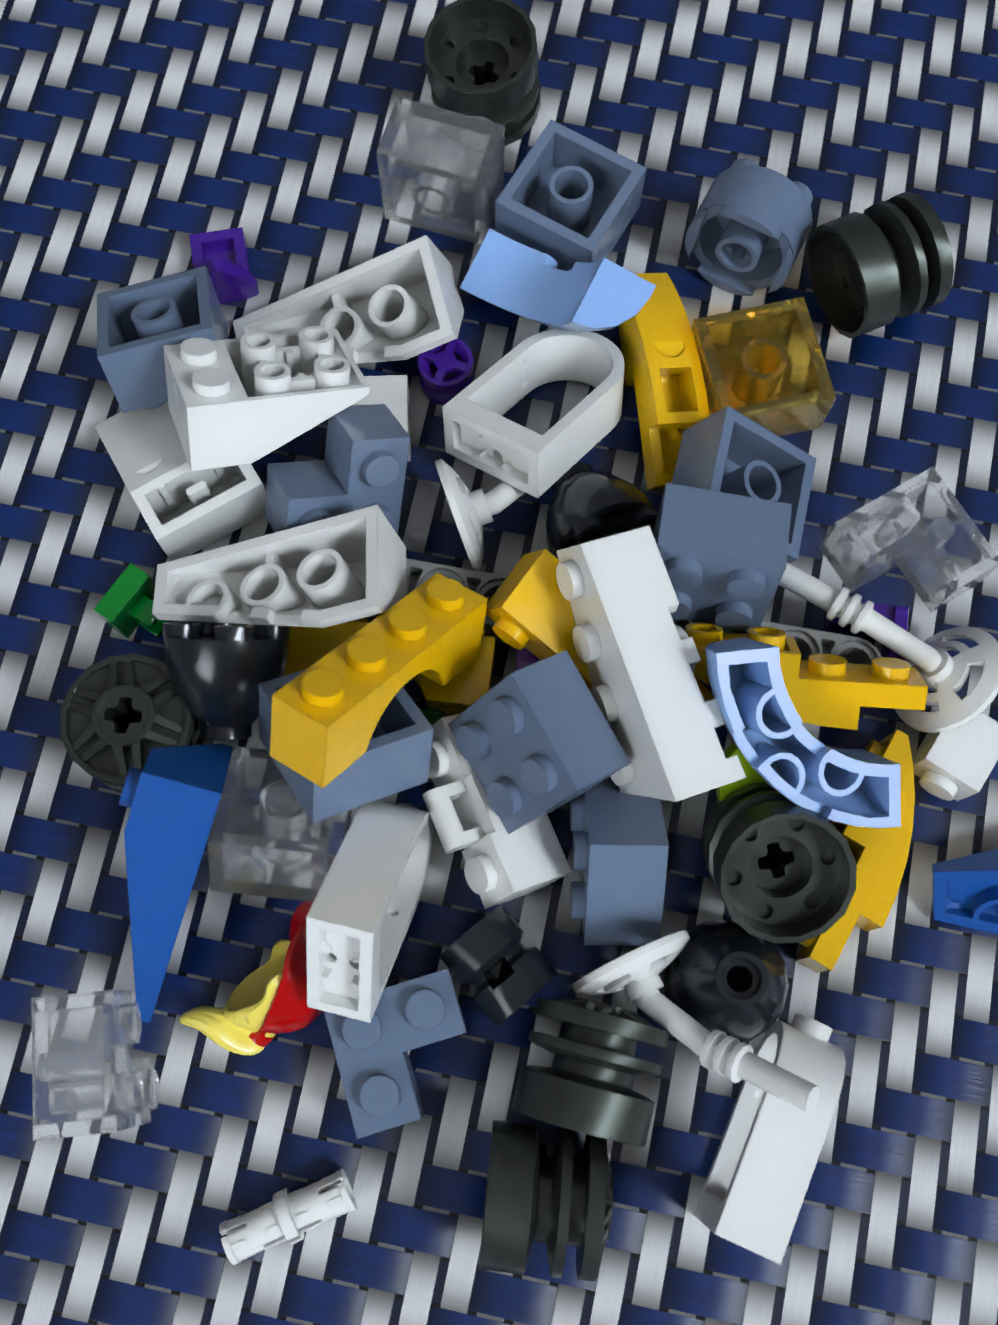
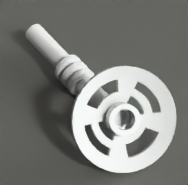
(474, 508)
(933, 662)
(640, 980)

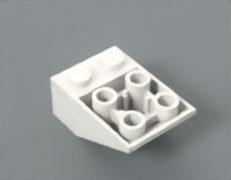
(256, 391)
(178, 504)

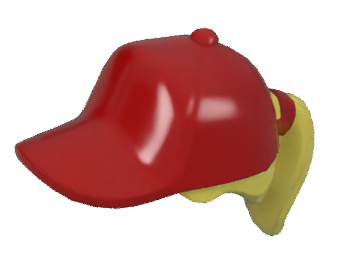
(266, 1001)

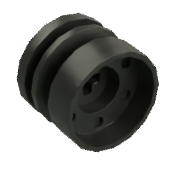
(485, 63)
(880, 264)
(113, 694)
(794, 889)
(591, 1071)
(545, 1201)

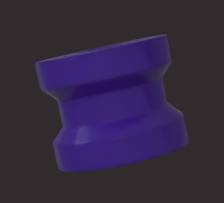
(439, 362)

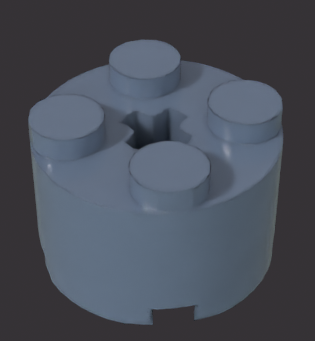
(750, 228)

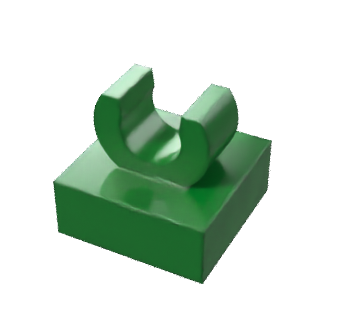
(130, 603)

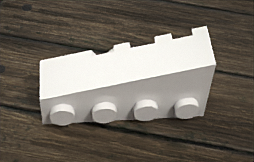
(643, 667)

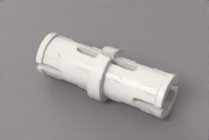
(287, 1217)

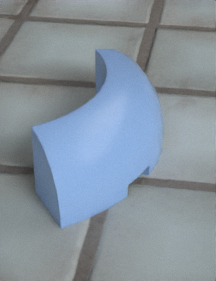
(575, 300)
(768, 731)

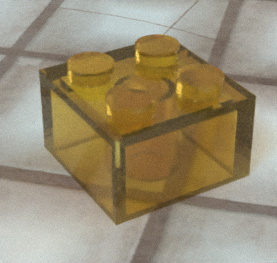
(766, 366)

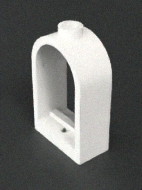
(514, 453)
(366, 908)
(773, 1145)

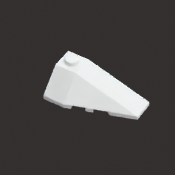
(380, 308)
(291, 577)

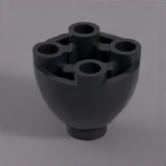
(594, 506)
(222, 670)
(700, 987)

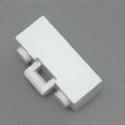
(496, 863)

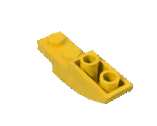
(666, 377)
(826, 686)
(880, 862)

